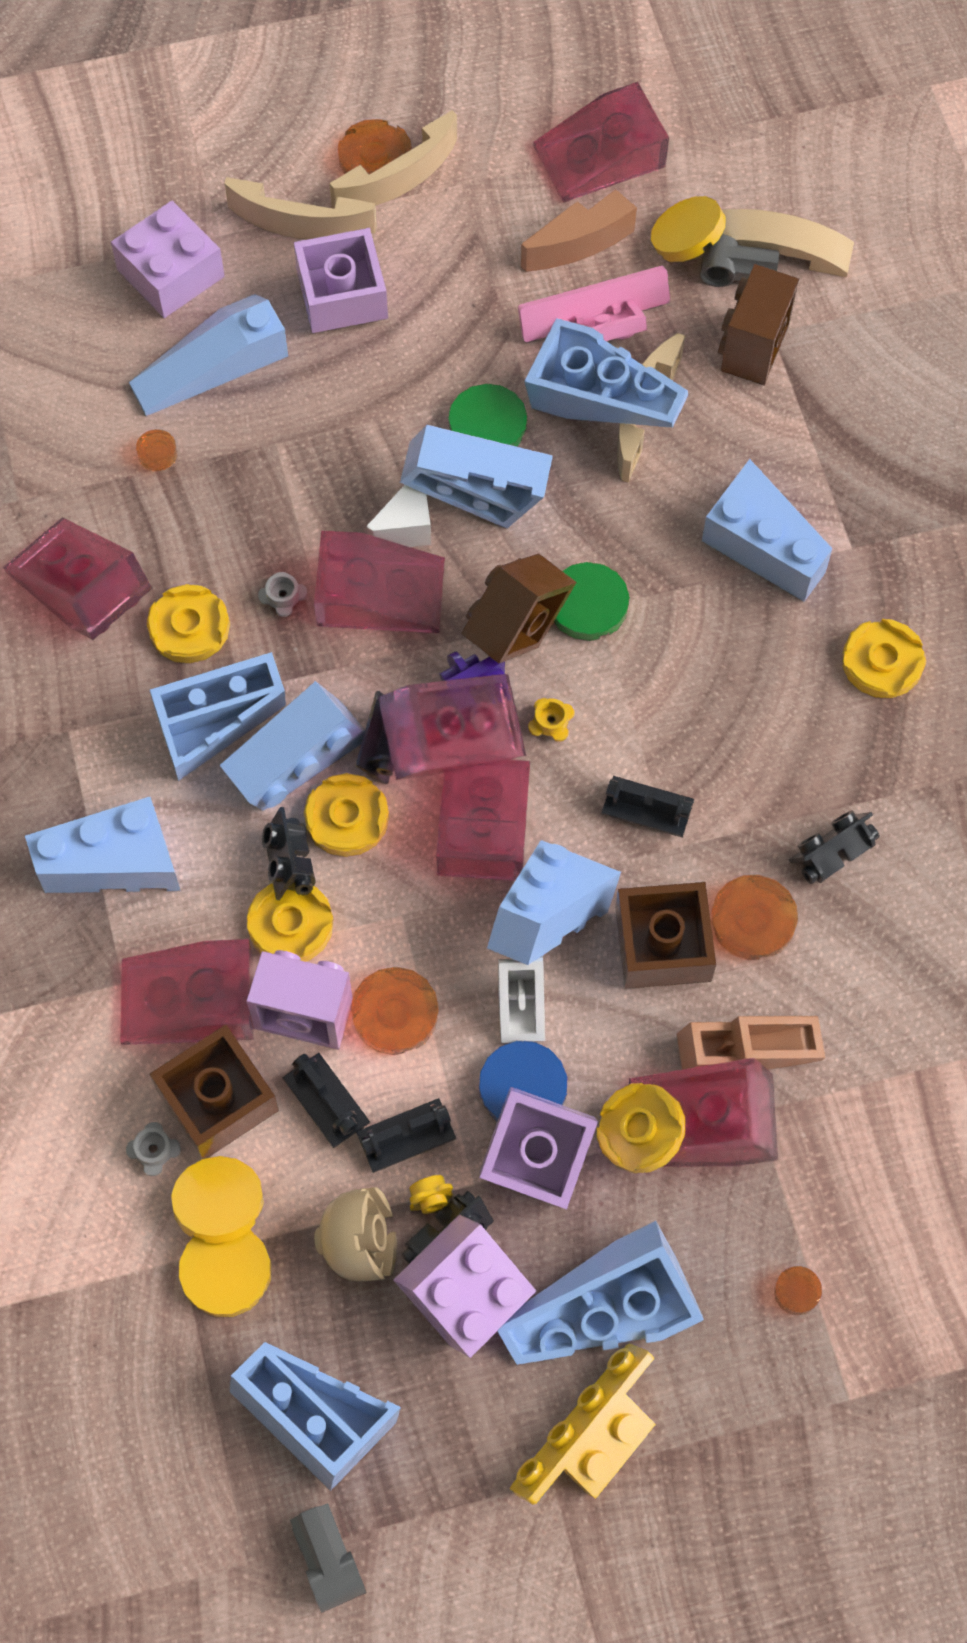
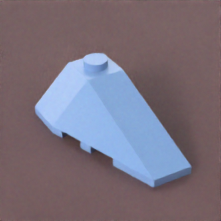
(215, 352)
(593, 381)
(612, 1298)

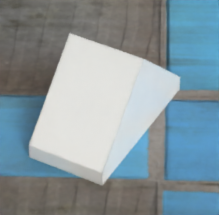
(404, 519)
(521, 1000)

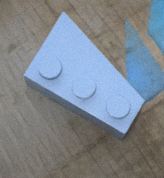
(476, 474)
(767, 534)
(216, 709)
(293, 747)
(104, 852)
(549, 900)
(311, 1413)

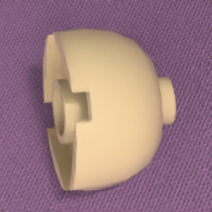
(356, 1237)

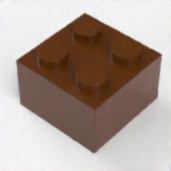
(757, 323)
(517, 607)
(665, 935)
(214, 1092)

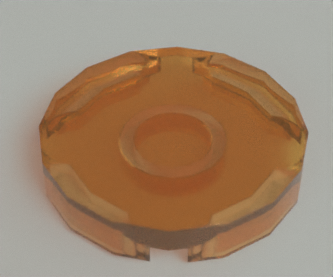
(372, 145)
(754, 917)
(394, 1010)

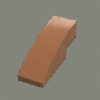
(579, 233)
(768, 1039)

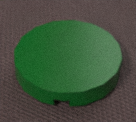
(490, 414)
(595, 604)

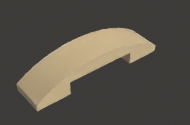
(403, 172)
(295, 218)
(792, 236)
(630, 438)

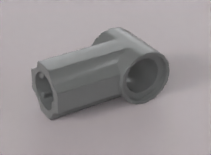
(731, 262)
(331, 1568)

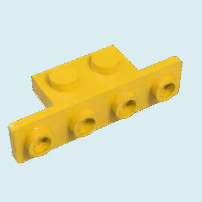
(595, 1435)

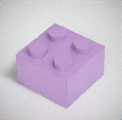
(168, 259)
(341, 280)
(300, 999)
(538, 1147)
(465, 1285)

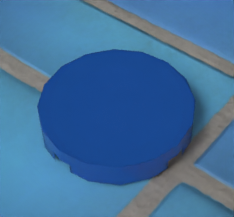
(523, 1067)

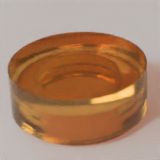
(156, 450)
(798, 1290)

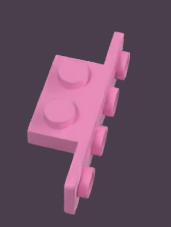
(608, 306)

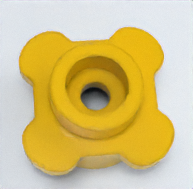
(553, 708)
(430, 1194)

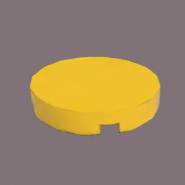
(688, 228)
(188, 624)
(883, 658)
(346, 815)
(293, 924)
(641, 1128)
(217, 1199)
(225, 1276)

